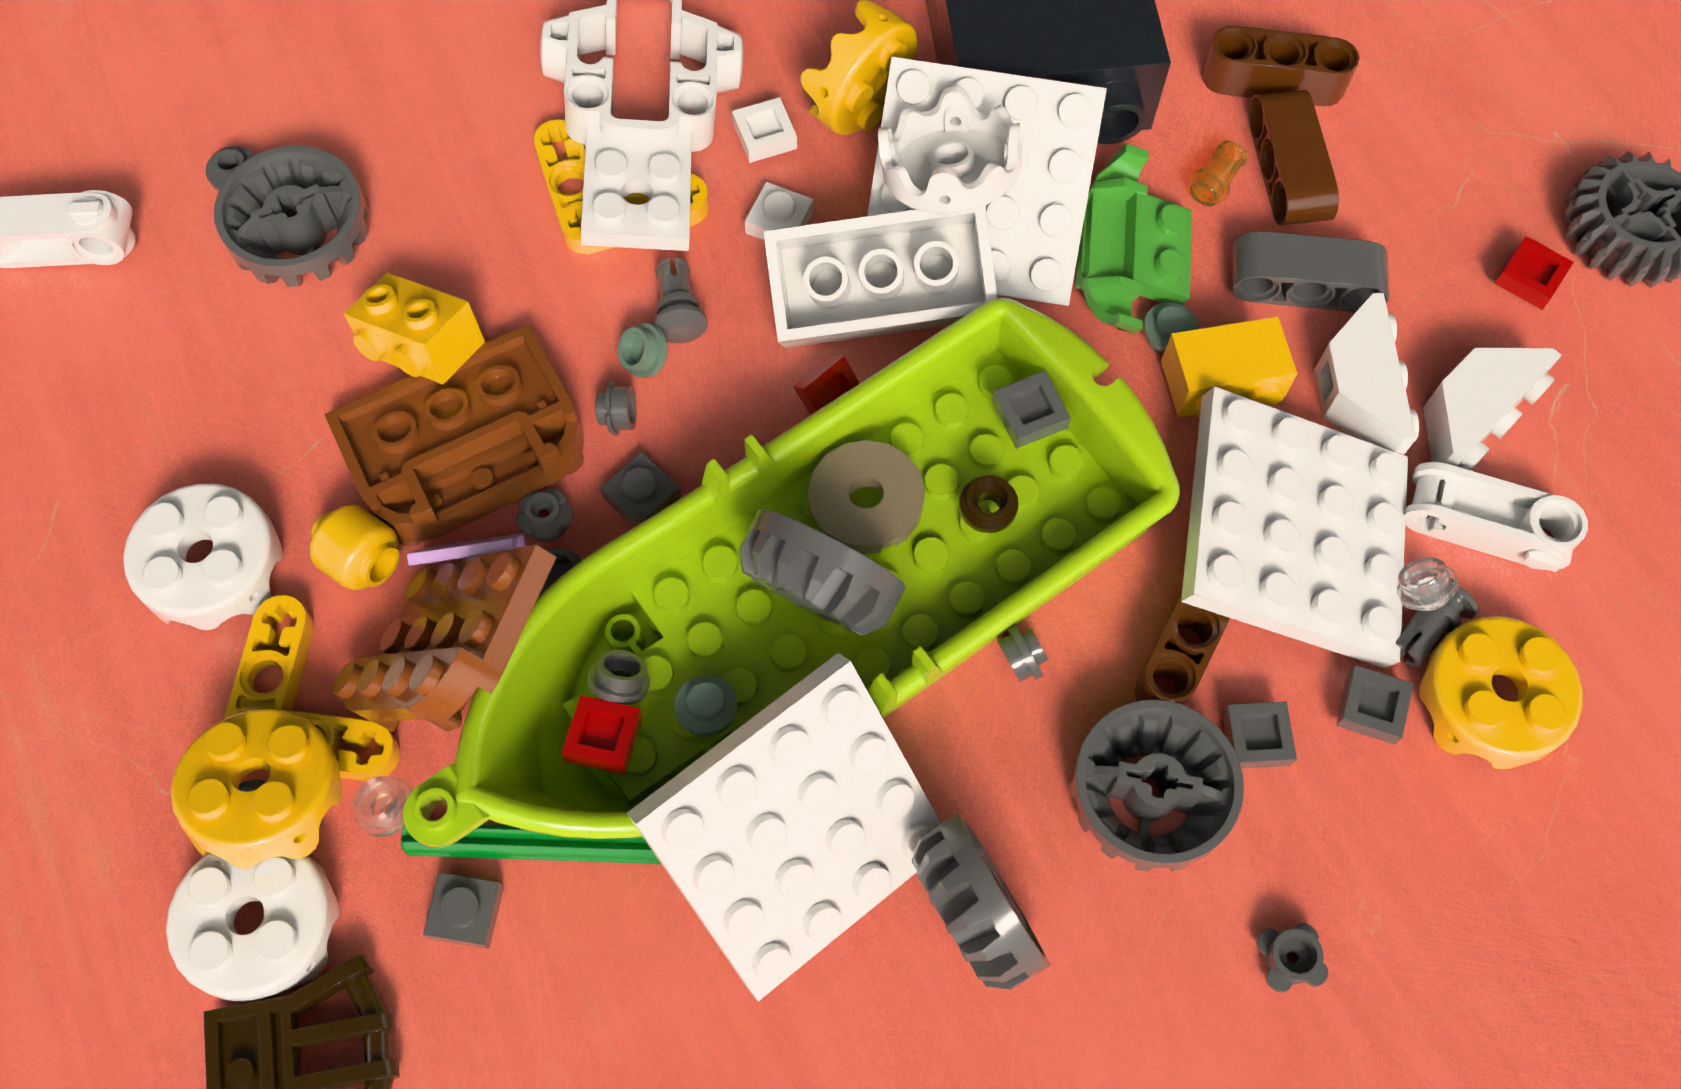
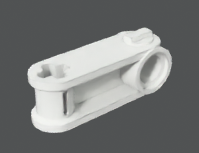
(65, 229)
(1495, 516)

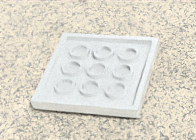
(1041, 217)
(1296, 529)
(790, 825)

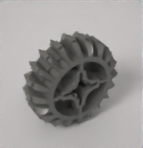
(1628, 218)

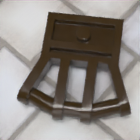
(261, 1041)

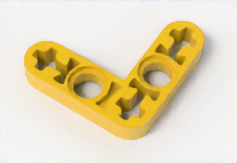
(569, 206)
(297, 642)

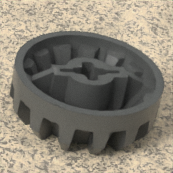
(289, 204)
(819, 573)
(1191, 767)
(977, 905)

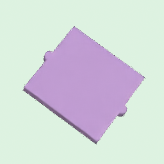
(465, 549)

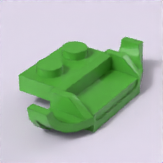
(1131, 244)

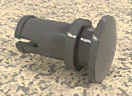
(678, 308)
(1429, 627)

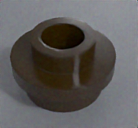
(988, 488)

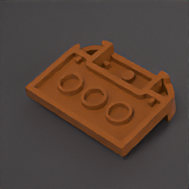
(461, 449)
(448, 639)

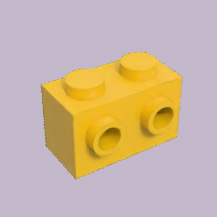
(414, 328)
(1235, 357)

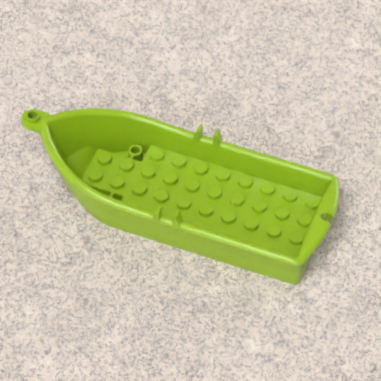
(689, 611)

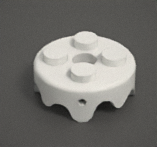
(951, 155)
(223, 584)
(275, 957)

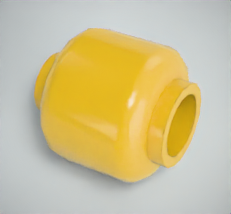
(354, 547)

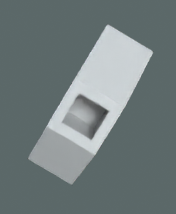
(1364, 381)
(1482, 400)

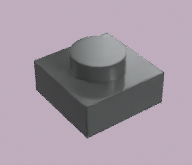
(1030, 409)
(640, 490)
(1375, 704)
(1260, 734)
(463, 910)

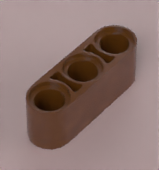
(1274, 61)
(1293, 157)
(1179, 659)

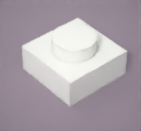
(764, 130)
(778, 210)

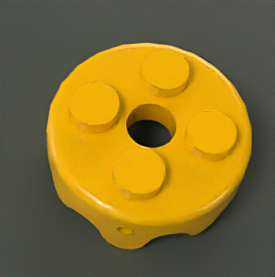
(855, 83)
(1478, 721)
(276, 817)

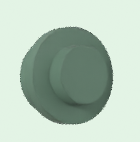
(1163, 321)
(643, 350)
(706, 706)

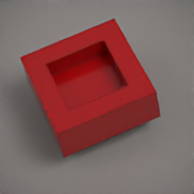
(1534, 272)
(826, 383)
(602, 735)

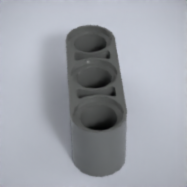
(1308, 270)

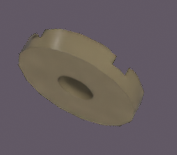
(874, 466)

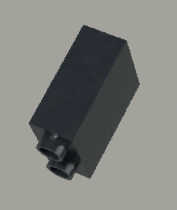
(1067, 41)

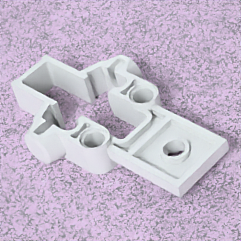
(632, 153)

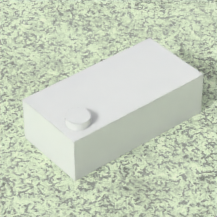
(878, 275)

